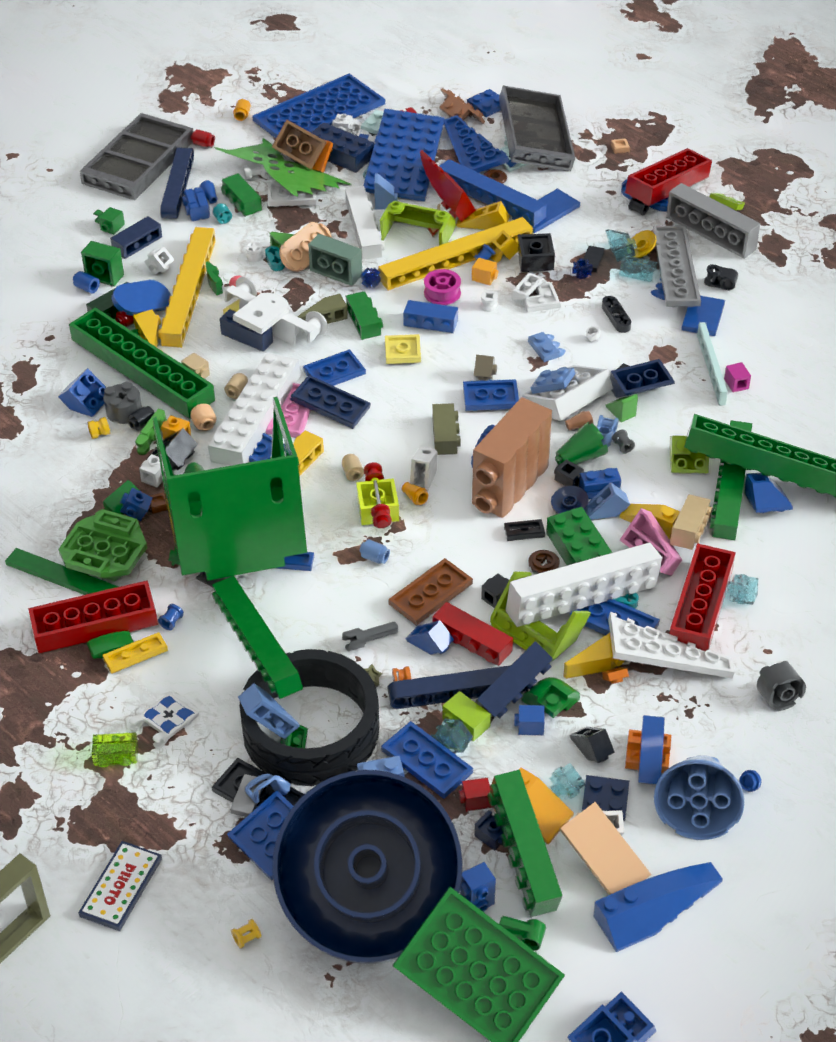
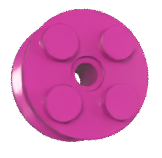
(442, 287)

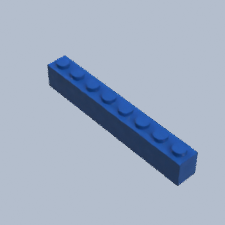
(491, 191)

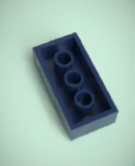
(347, 149)

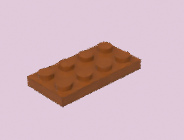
(430, 591)

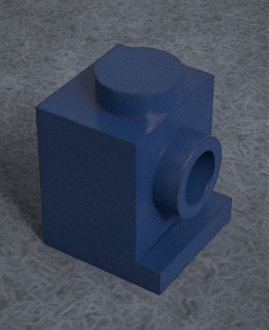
(488, 831)

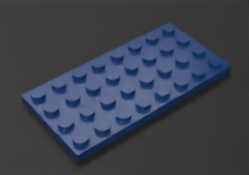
(320, 105)
(398, 152)

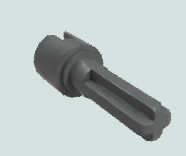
(359, 637)

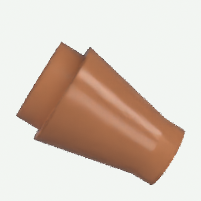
(579, 420)

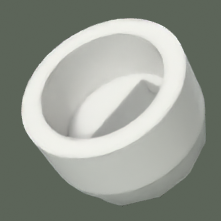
(593, 329)

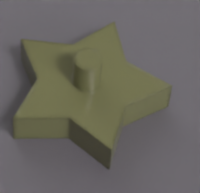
(374, 674)

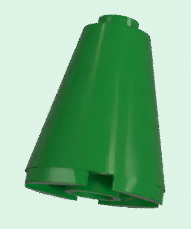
(582, 446)

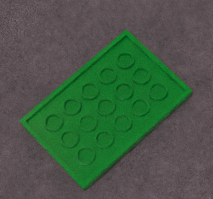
(478, 969)

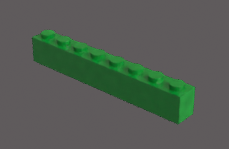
(729, 495)

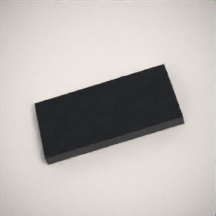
(231, 779)

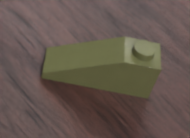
(331, 307)

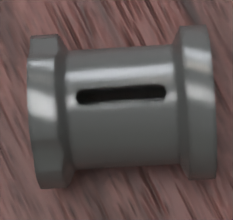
(625, 444)

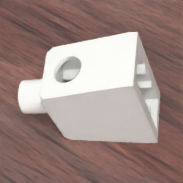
(423, 462)

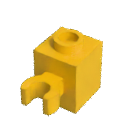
(505, 246)

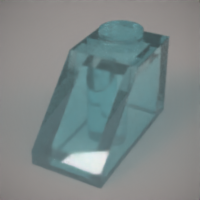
(620, 244)

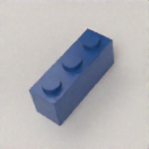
(430, 316)

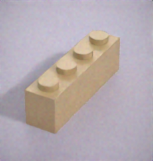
(691, 522)

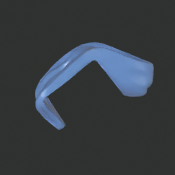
(276, 782)

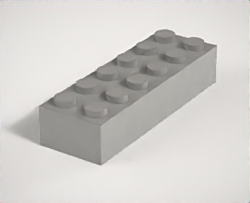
(713, 220)

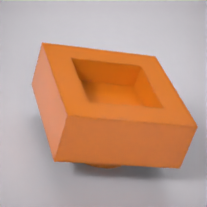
(615, 675)

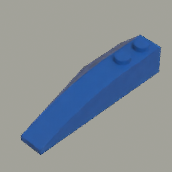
(652, 903)

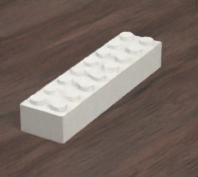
(253, 410)
(583, 584)

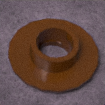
(496, 175)

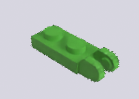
(147, 434)

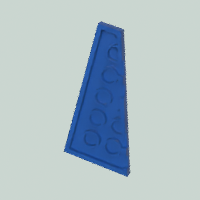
(472, 148)

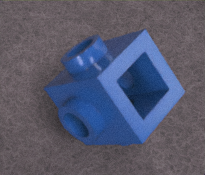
(135, 504)

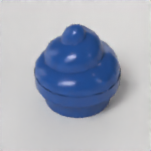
(750, 780)

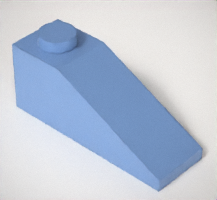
(267, 711)

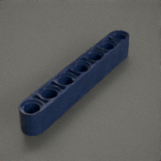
(177, 183)
(442, 687)

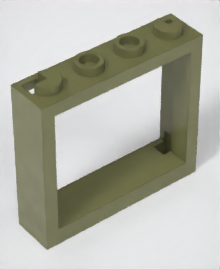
(24, 873)

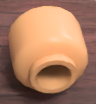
(203, 417)

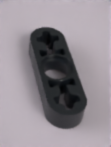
(616, 320)

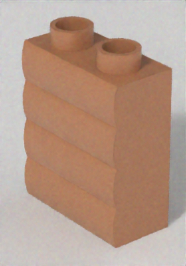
(511, 457)

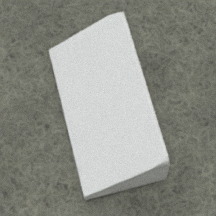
(526, 286)

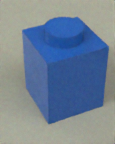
(530, 720)

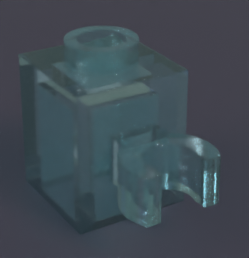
(453, 735)

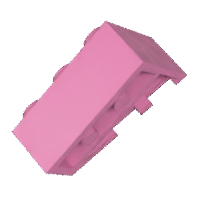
(647, 530)

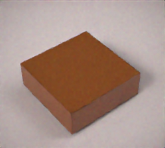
(158, 503)

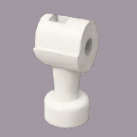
(256, 171)

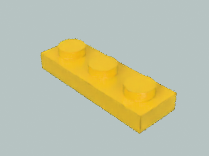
(135, 652)

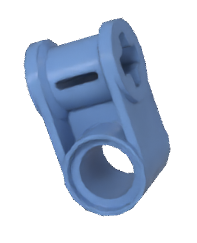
(607, 428)

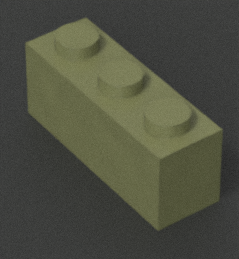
(445, 428)

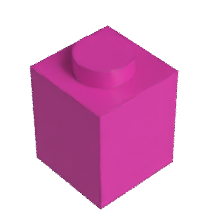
(737, 377)

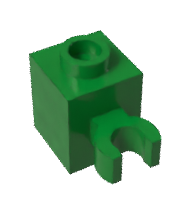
(110, 221)

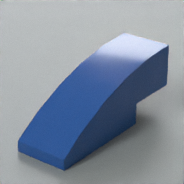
(651, 749)

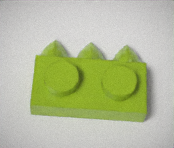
(727, 201)

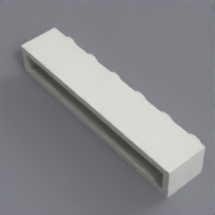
(364, 222)

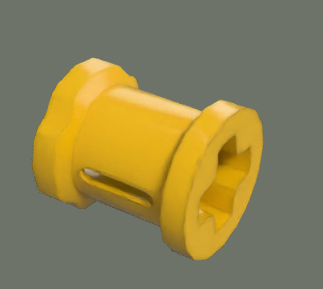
(238, 937)

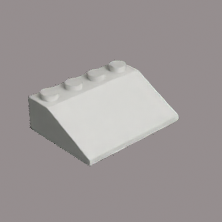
(582, 390)

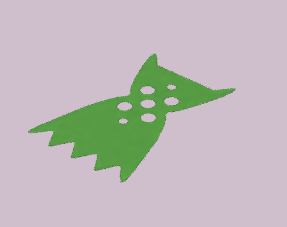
(300, 180)

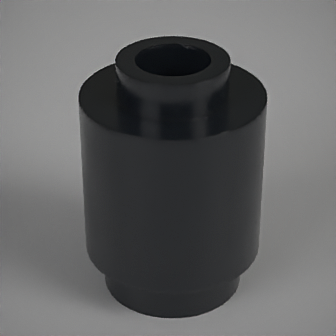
(140, 417)

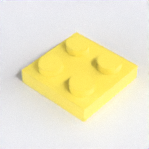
(402, 349)

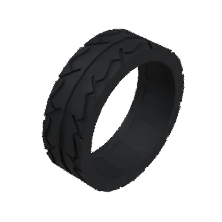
(318, 764)

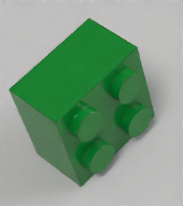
(103, 262)

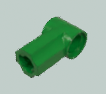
(528, 932)

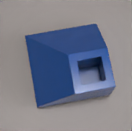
(84, 394)
(765, 494)

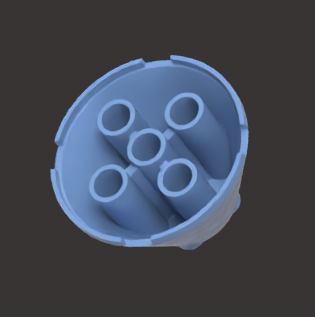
(699, 798)

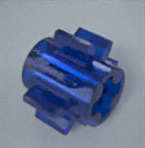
(582, 268)
(370, 277)

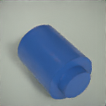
(86, 282)

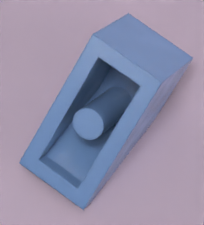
(383, 192)
(607, 503)

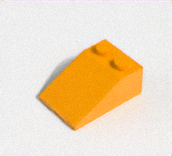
(548, 808)

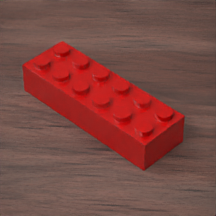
(656, 180)
(702, 596)
(92, 616)

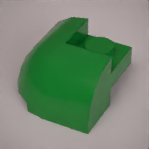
(551, 694)

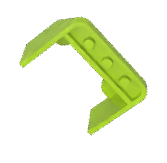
(417, 216)
(526, 635)

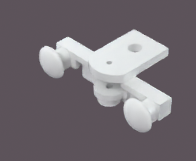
(272, 310)

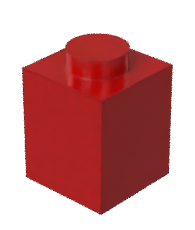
(475, 794)

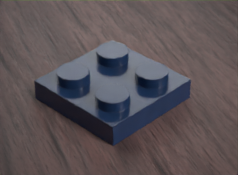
(607, 792)

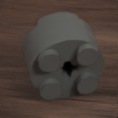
(121, 401)
(780, 685)

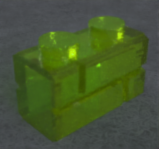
(115, 749)

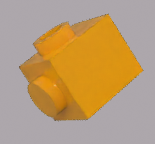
(484, 271)
(173, 425)

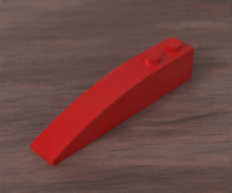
(450, 193)

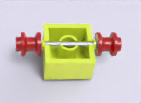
(377, 498)

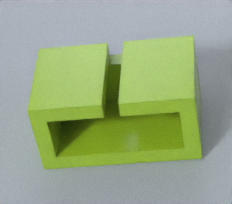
(472, 715)

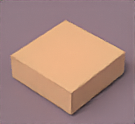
(620, 145)

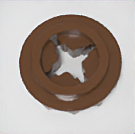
(539, 557)

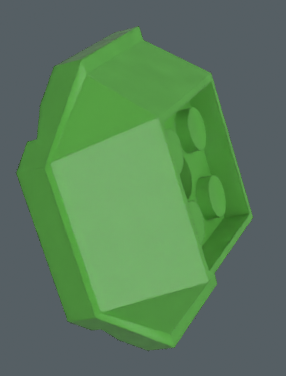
(104, 545)

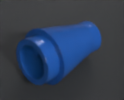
(209, 190)

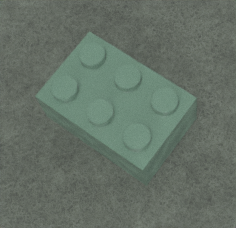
(335, 259)

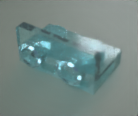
(637, 268)

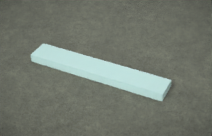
(712, 363)

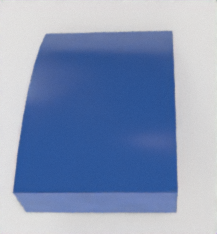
(615, 1023)

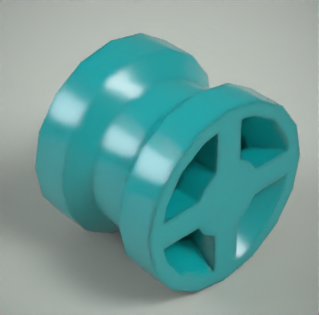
(226, 214)

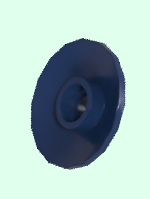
(569, 495)

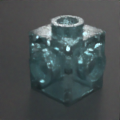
(743, 589)
(569, 775)

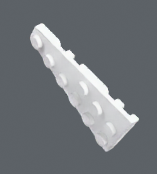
(663, 650)

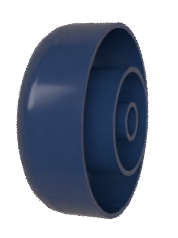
(364, 864)

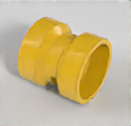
(98, 427)

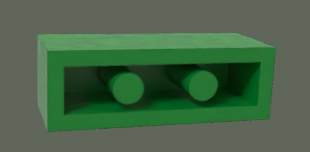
(241, 194)
(364, 315)

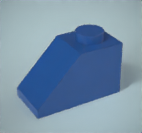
(431, 638)

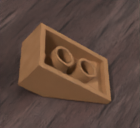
(299, 144)

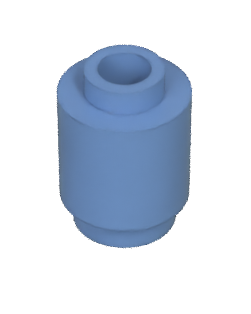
(374, 551)

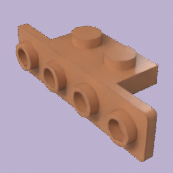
(456, 106)

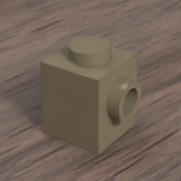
(485, 367)

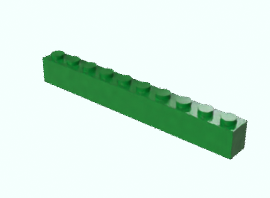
(256, 638)

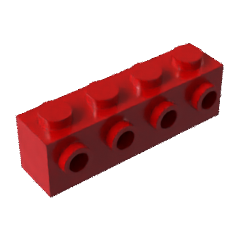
(475, 634)

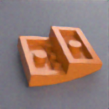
(633, 750)

